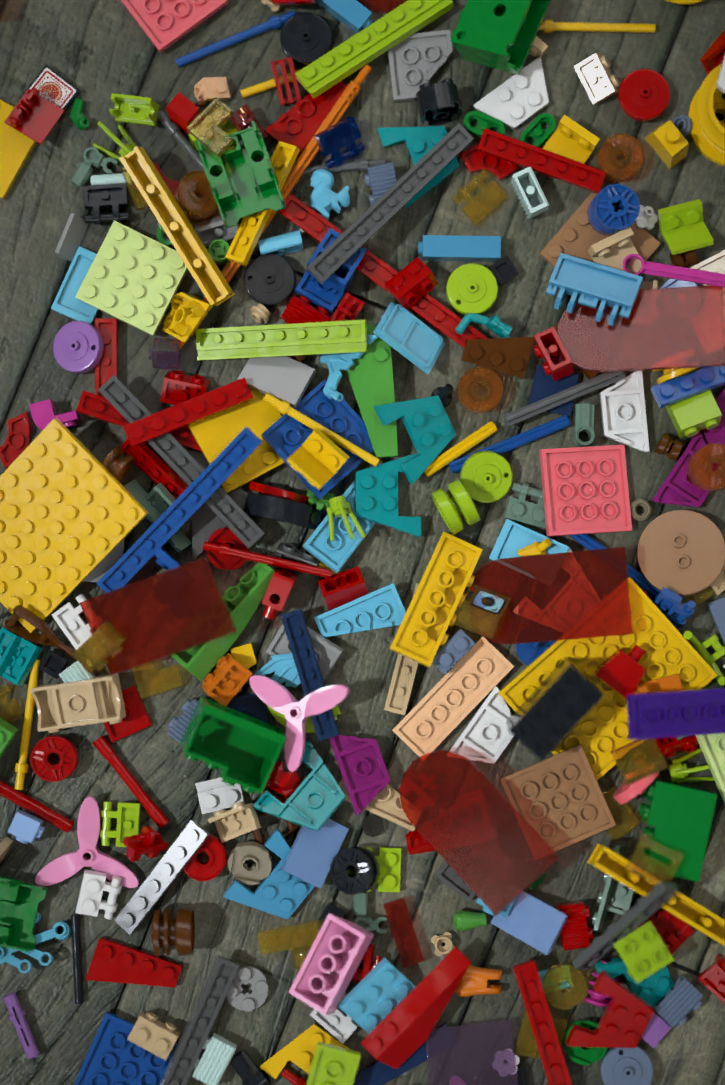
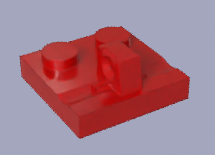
(669, 928)

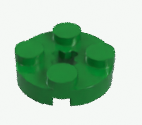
(583, 1055)

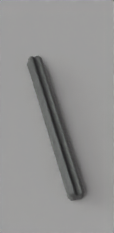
(563, 397)

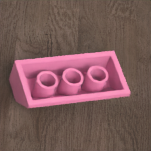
(331, 964)

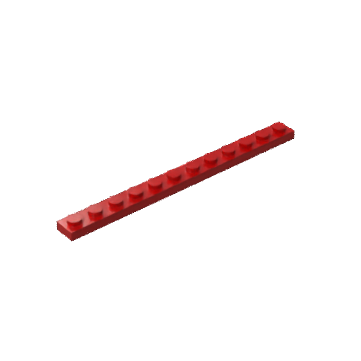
(380, 272)

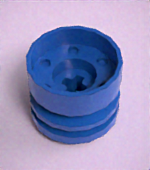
(602, 213)

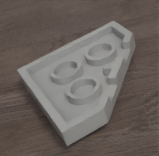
(417, 61)

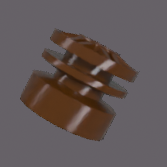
(173, 931)

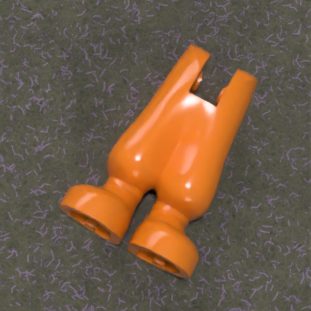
(475, 982)

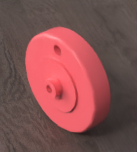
(627, 792)

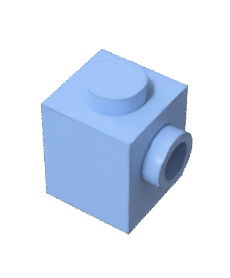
(26, 827)

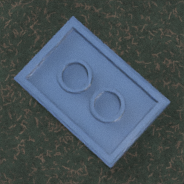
(314, 852)
(532, 922)

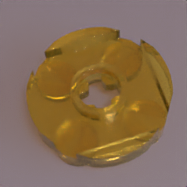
(571, 997)

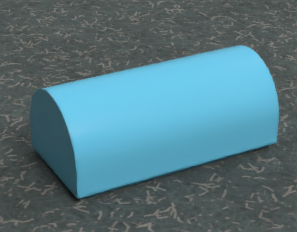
(281, 244)

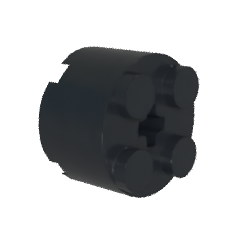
(438, 102)

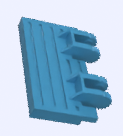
(594, 283)

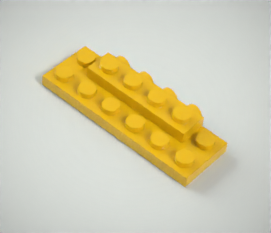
(436, 599)

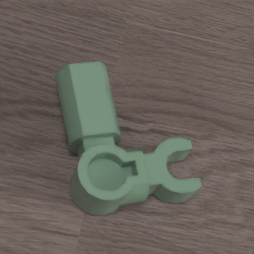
(92, 158)
(360, 909)

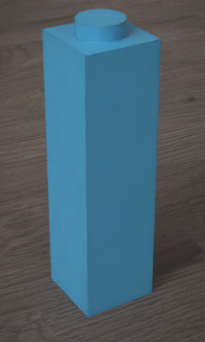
(348, 12)
(460, 248)

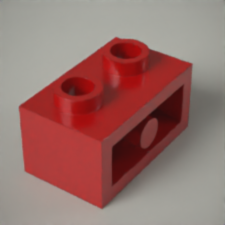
(553, 353)

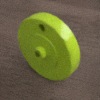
(471, 289)
(486, 476)

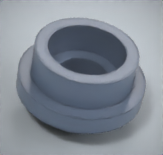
(683, 124)

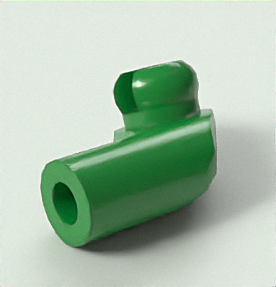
(77, 115)

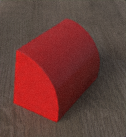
(343, 588)

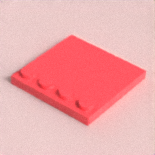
(171, 19)
(585, 490)

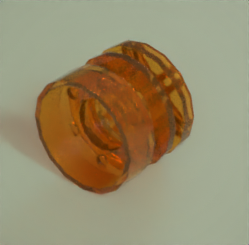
(700, 467)

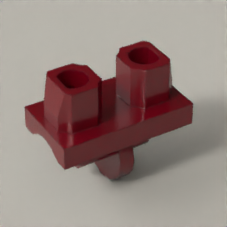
(242, 120)

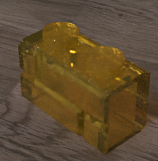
(99, 647)

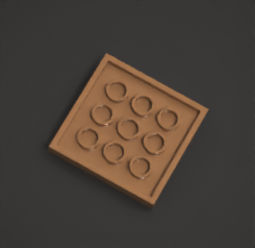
(578, 236)
(560, 798)

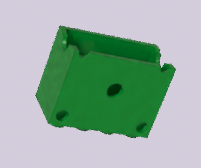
(498, 32)

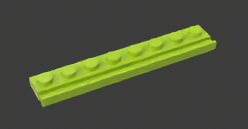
(370, 44)
(282, 340)

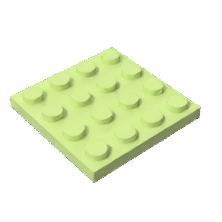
(133, 278)

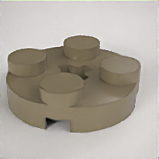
(250, 850)

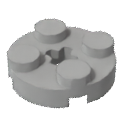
(248, 1001)

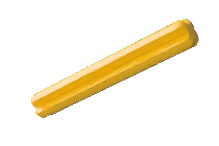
(460, 448)

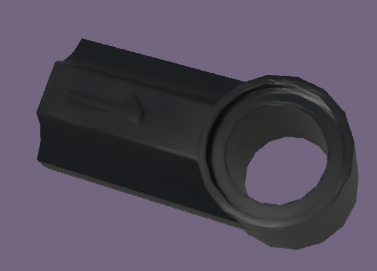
(248, 1070)

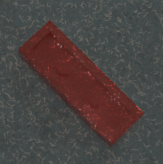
(403, 932)

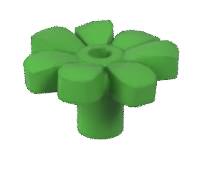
(319, 504)

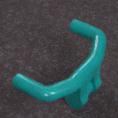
(493, 323)

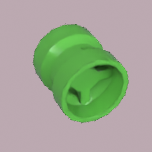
(217, 249)

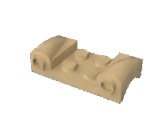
(79, 703)

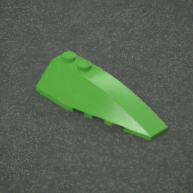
(372, 386)
(241, 604)

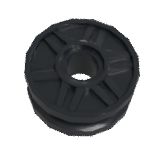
(344, 876)

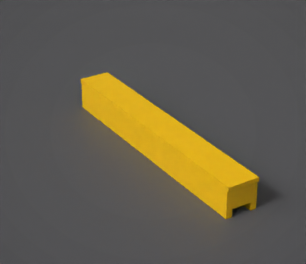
(177, 226)
(678, 905)

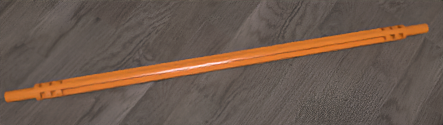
(306, 158)

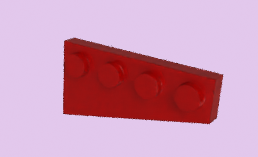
(305, 118)
(132, 966)

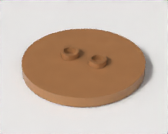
(681, 552)

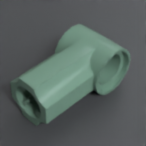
(584, 423)

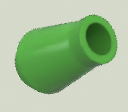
(468, 920)

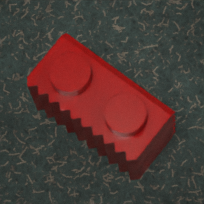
(182, 111)
(301, 311)
(575, 931)

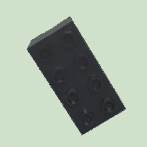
(553, 709)

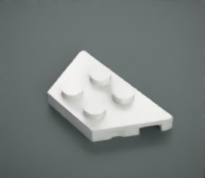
(517, 97)
(625, 412)
(486, 732)

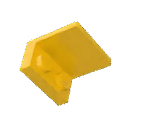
(571, 141)
(318, 459)

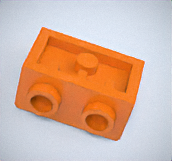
(226, 679)

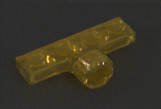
(295, 938)

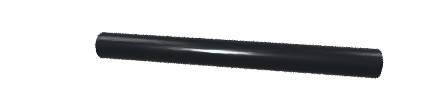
(77, 959)

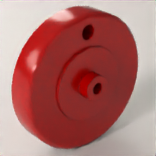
(643, 95)

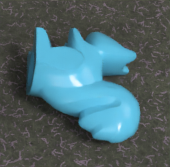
(325, 199)

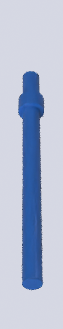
(274, 22)

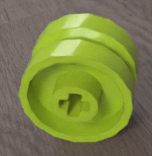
(458, 505)

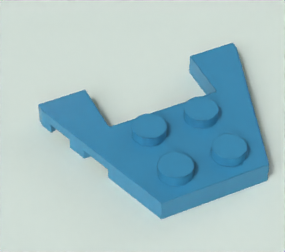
(279, 892)

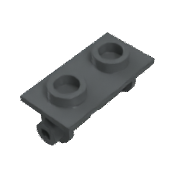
(290, 552)

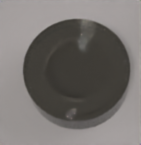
(372, 825)

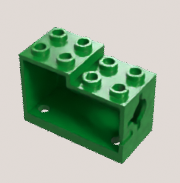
(233, 744)
(680, 821)

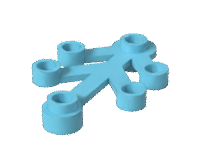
(42, 937)

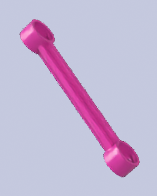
(676, 272)

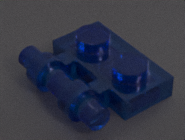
(338, 136)

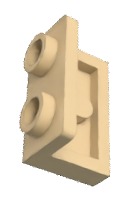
(235, 822)
(154, 1035)

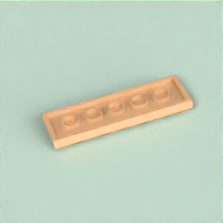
(453, 697)

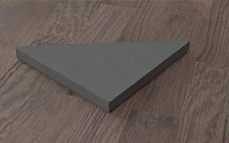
(204, 519)

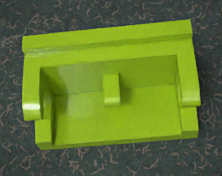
(134, 109)

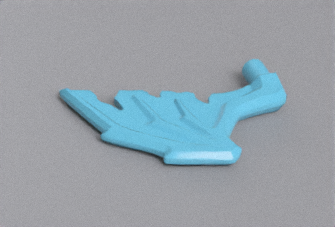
(335, 364)
(284, 669)

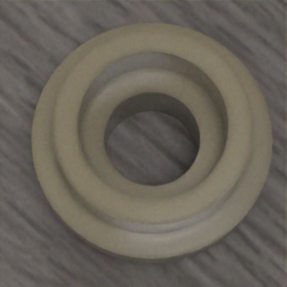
(646, 506)

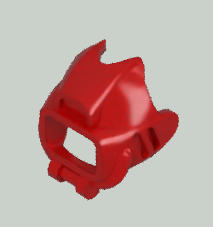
(282, 782)

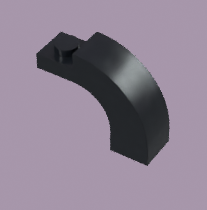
(282, 510)

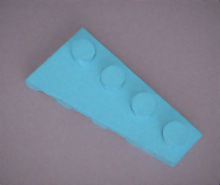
(370, 612)

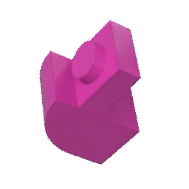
(45, 412)

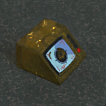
(482, 611)

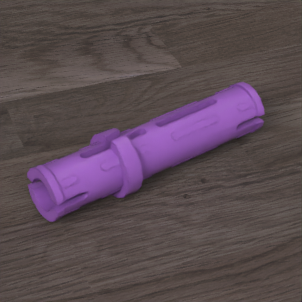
(17, 1015)

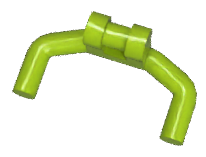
(701, 649)

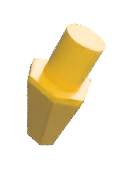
(535, 548)

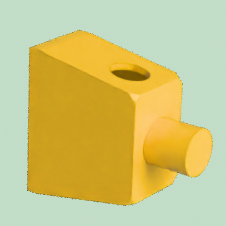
(667, 143)

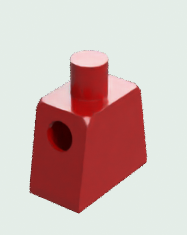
(282, 585)
(622, 670)

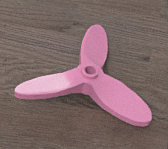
(283, 701)
(88, 835)

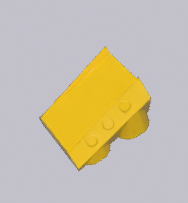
(185, 315)

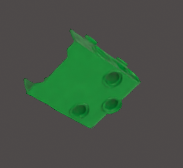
(244, 184)
(18, 913)

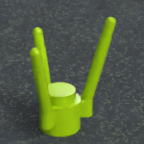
(125, 148)
(341, 508)
(679, 772)

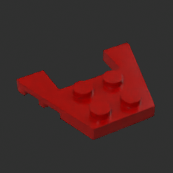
(621, 1022)

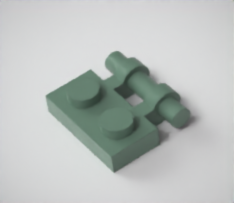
(525, 511)

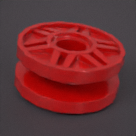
(41, 758)
(217, 859)

